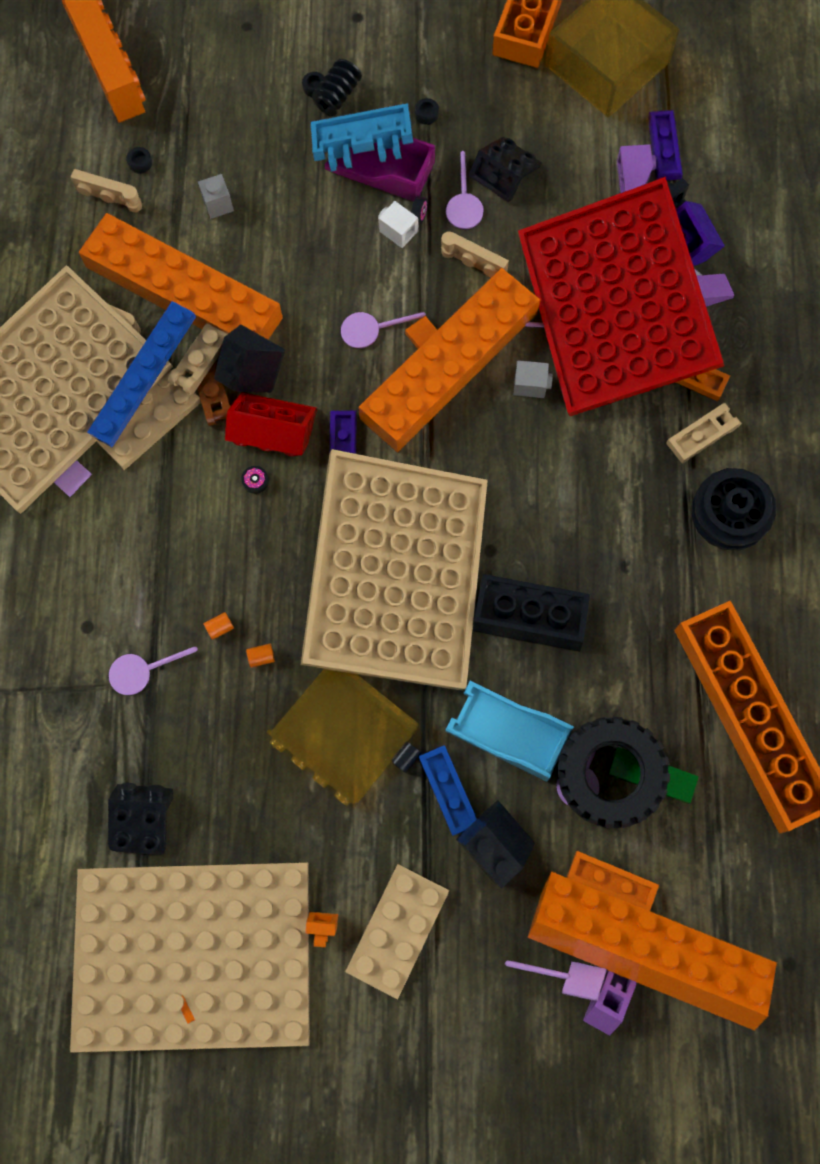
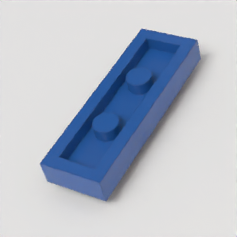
(448, 790)

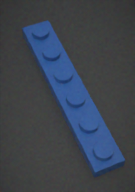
(141, 374)

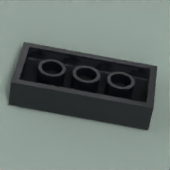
(531, 612)

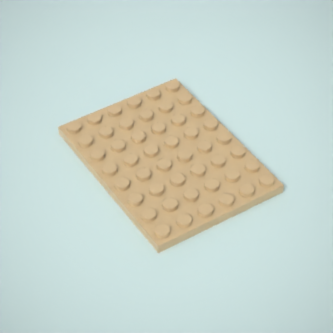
(55, 377)
(395, 572)
(206, 932)

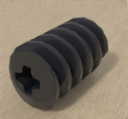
(336, 86)

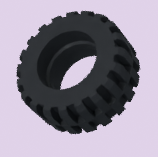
(646, 750)

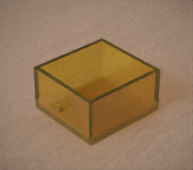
(610, 50)

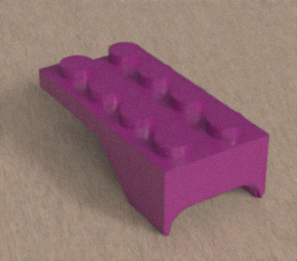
(400, 176)

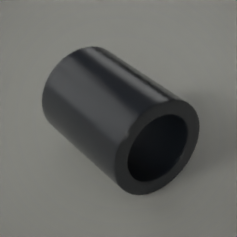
(406, 757)

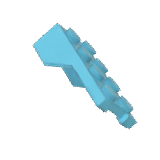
(510, 731)

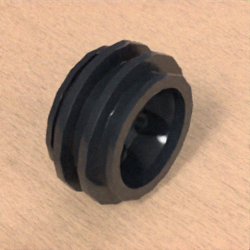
(746, 491)

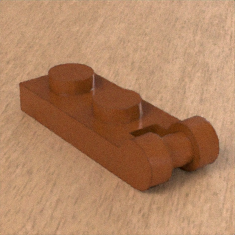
(213, 395)

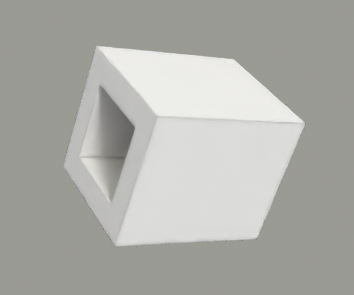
(398, 224)

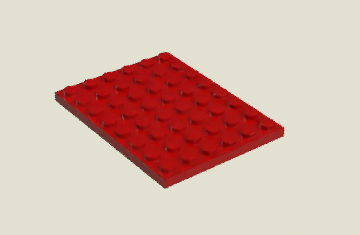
(619, 298)

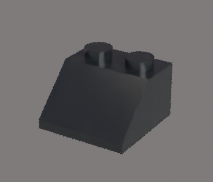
(248, 361)
(497, 844)

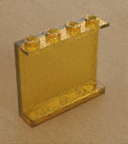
(343, 733)

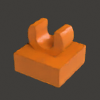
(321, 925)

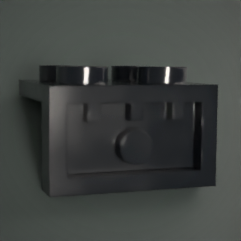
(503, 166)

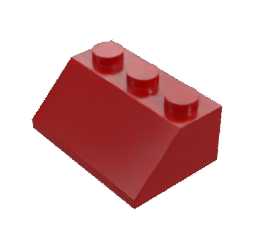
(270, 424)

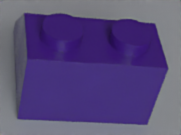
(698, 232)

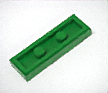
(626, 768)

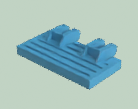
(360, 133)

